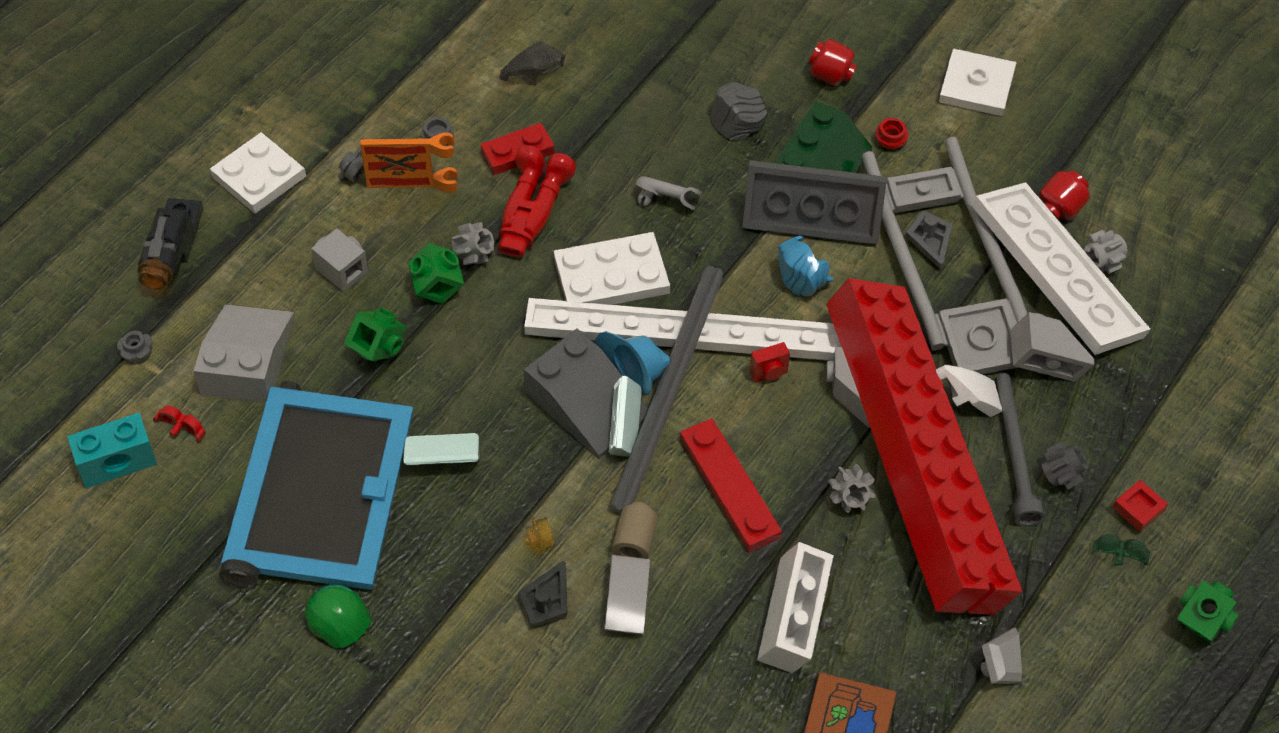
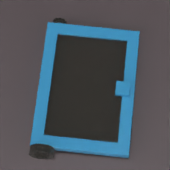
(317, 490)

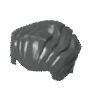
(738, 111)

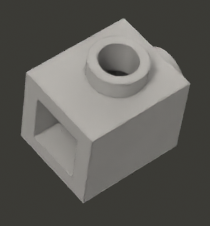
(340, 259)

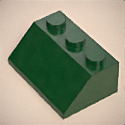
(826, 141)

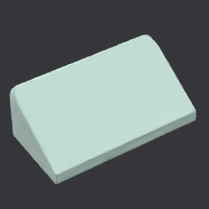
(624, 417)
(441, 449)

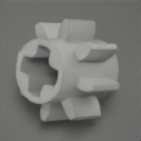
(473, 243)
(1106, 250)
(859, 495)

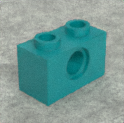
(112, 450)

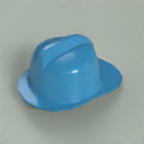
(634, 358)

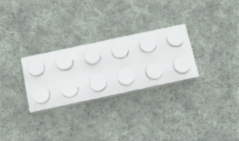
(1060, 268)

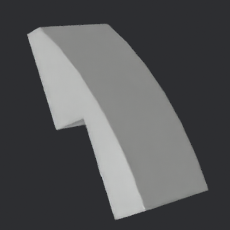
(627, 594)

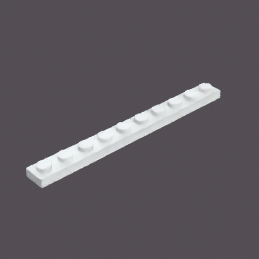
(663, 326)

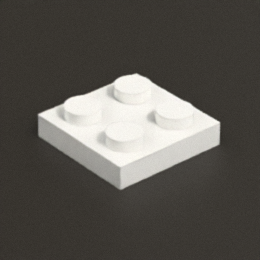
(257, 172)

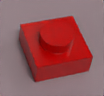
(769, 362)
(1140, 505)

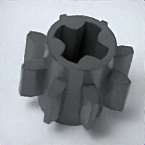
(1065, 465)

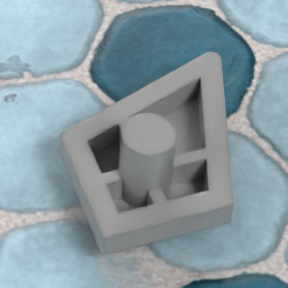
(1003, 658)

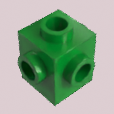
(435, 273)
(376, 334)
(1203, 624)

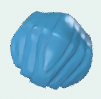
(800, 269)

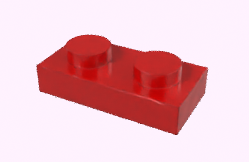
(501, 151)

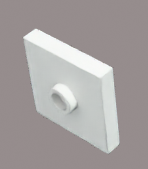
(977, 82)

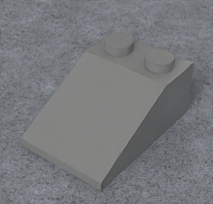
(243, 353)

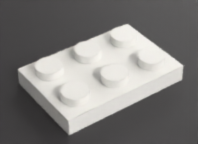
(612, 270)

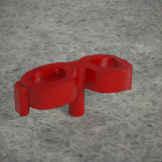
(175, 417)

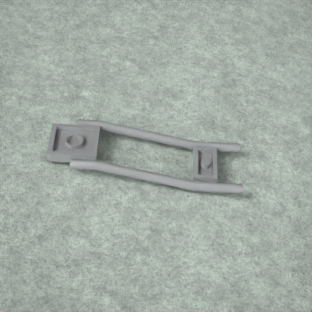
(974, 334)

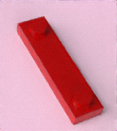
(730, 485)

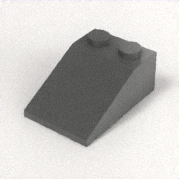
(577, 389)

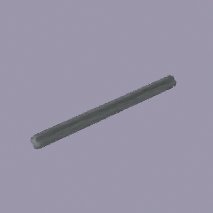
(667, 389)

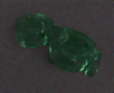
(1131, 548)

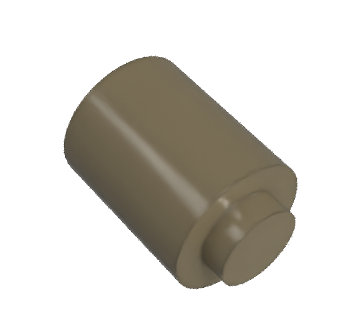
(635, 531)

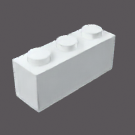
(795, 608)

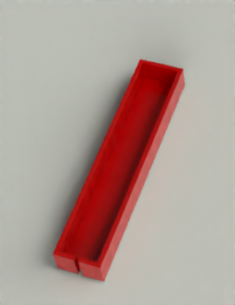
(923, 450)

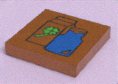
(849, 707)

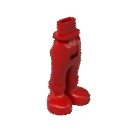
(526, 218)

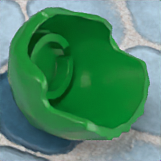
(337, 615)

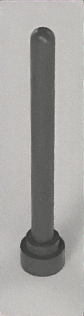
(1027, 508)

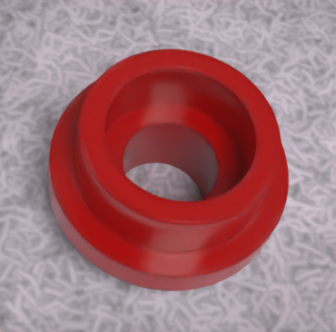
(891, 133)

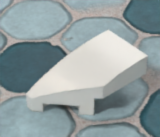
(972, 387)

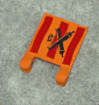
(408, 162)

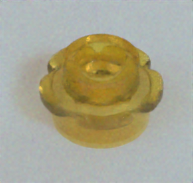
(540, 534)

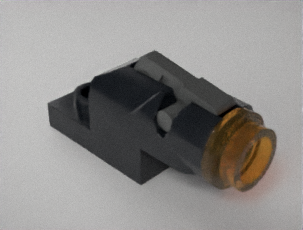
(169, 241)

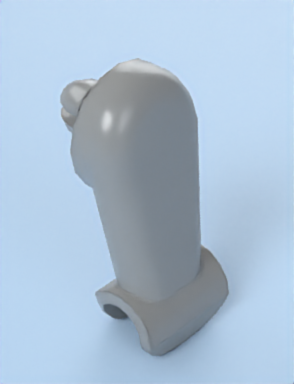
(653, 186)

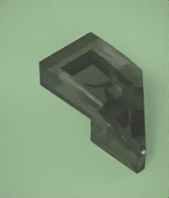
(532, 62)

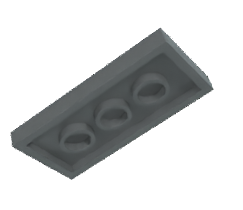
(814, 202)

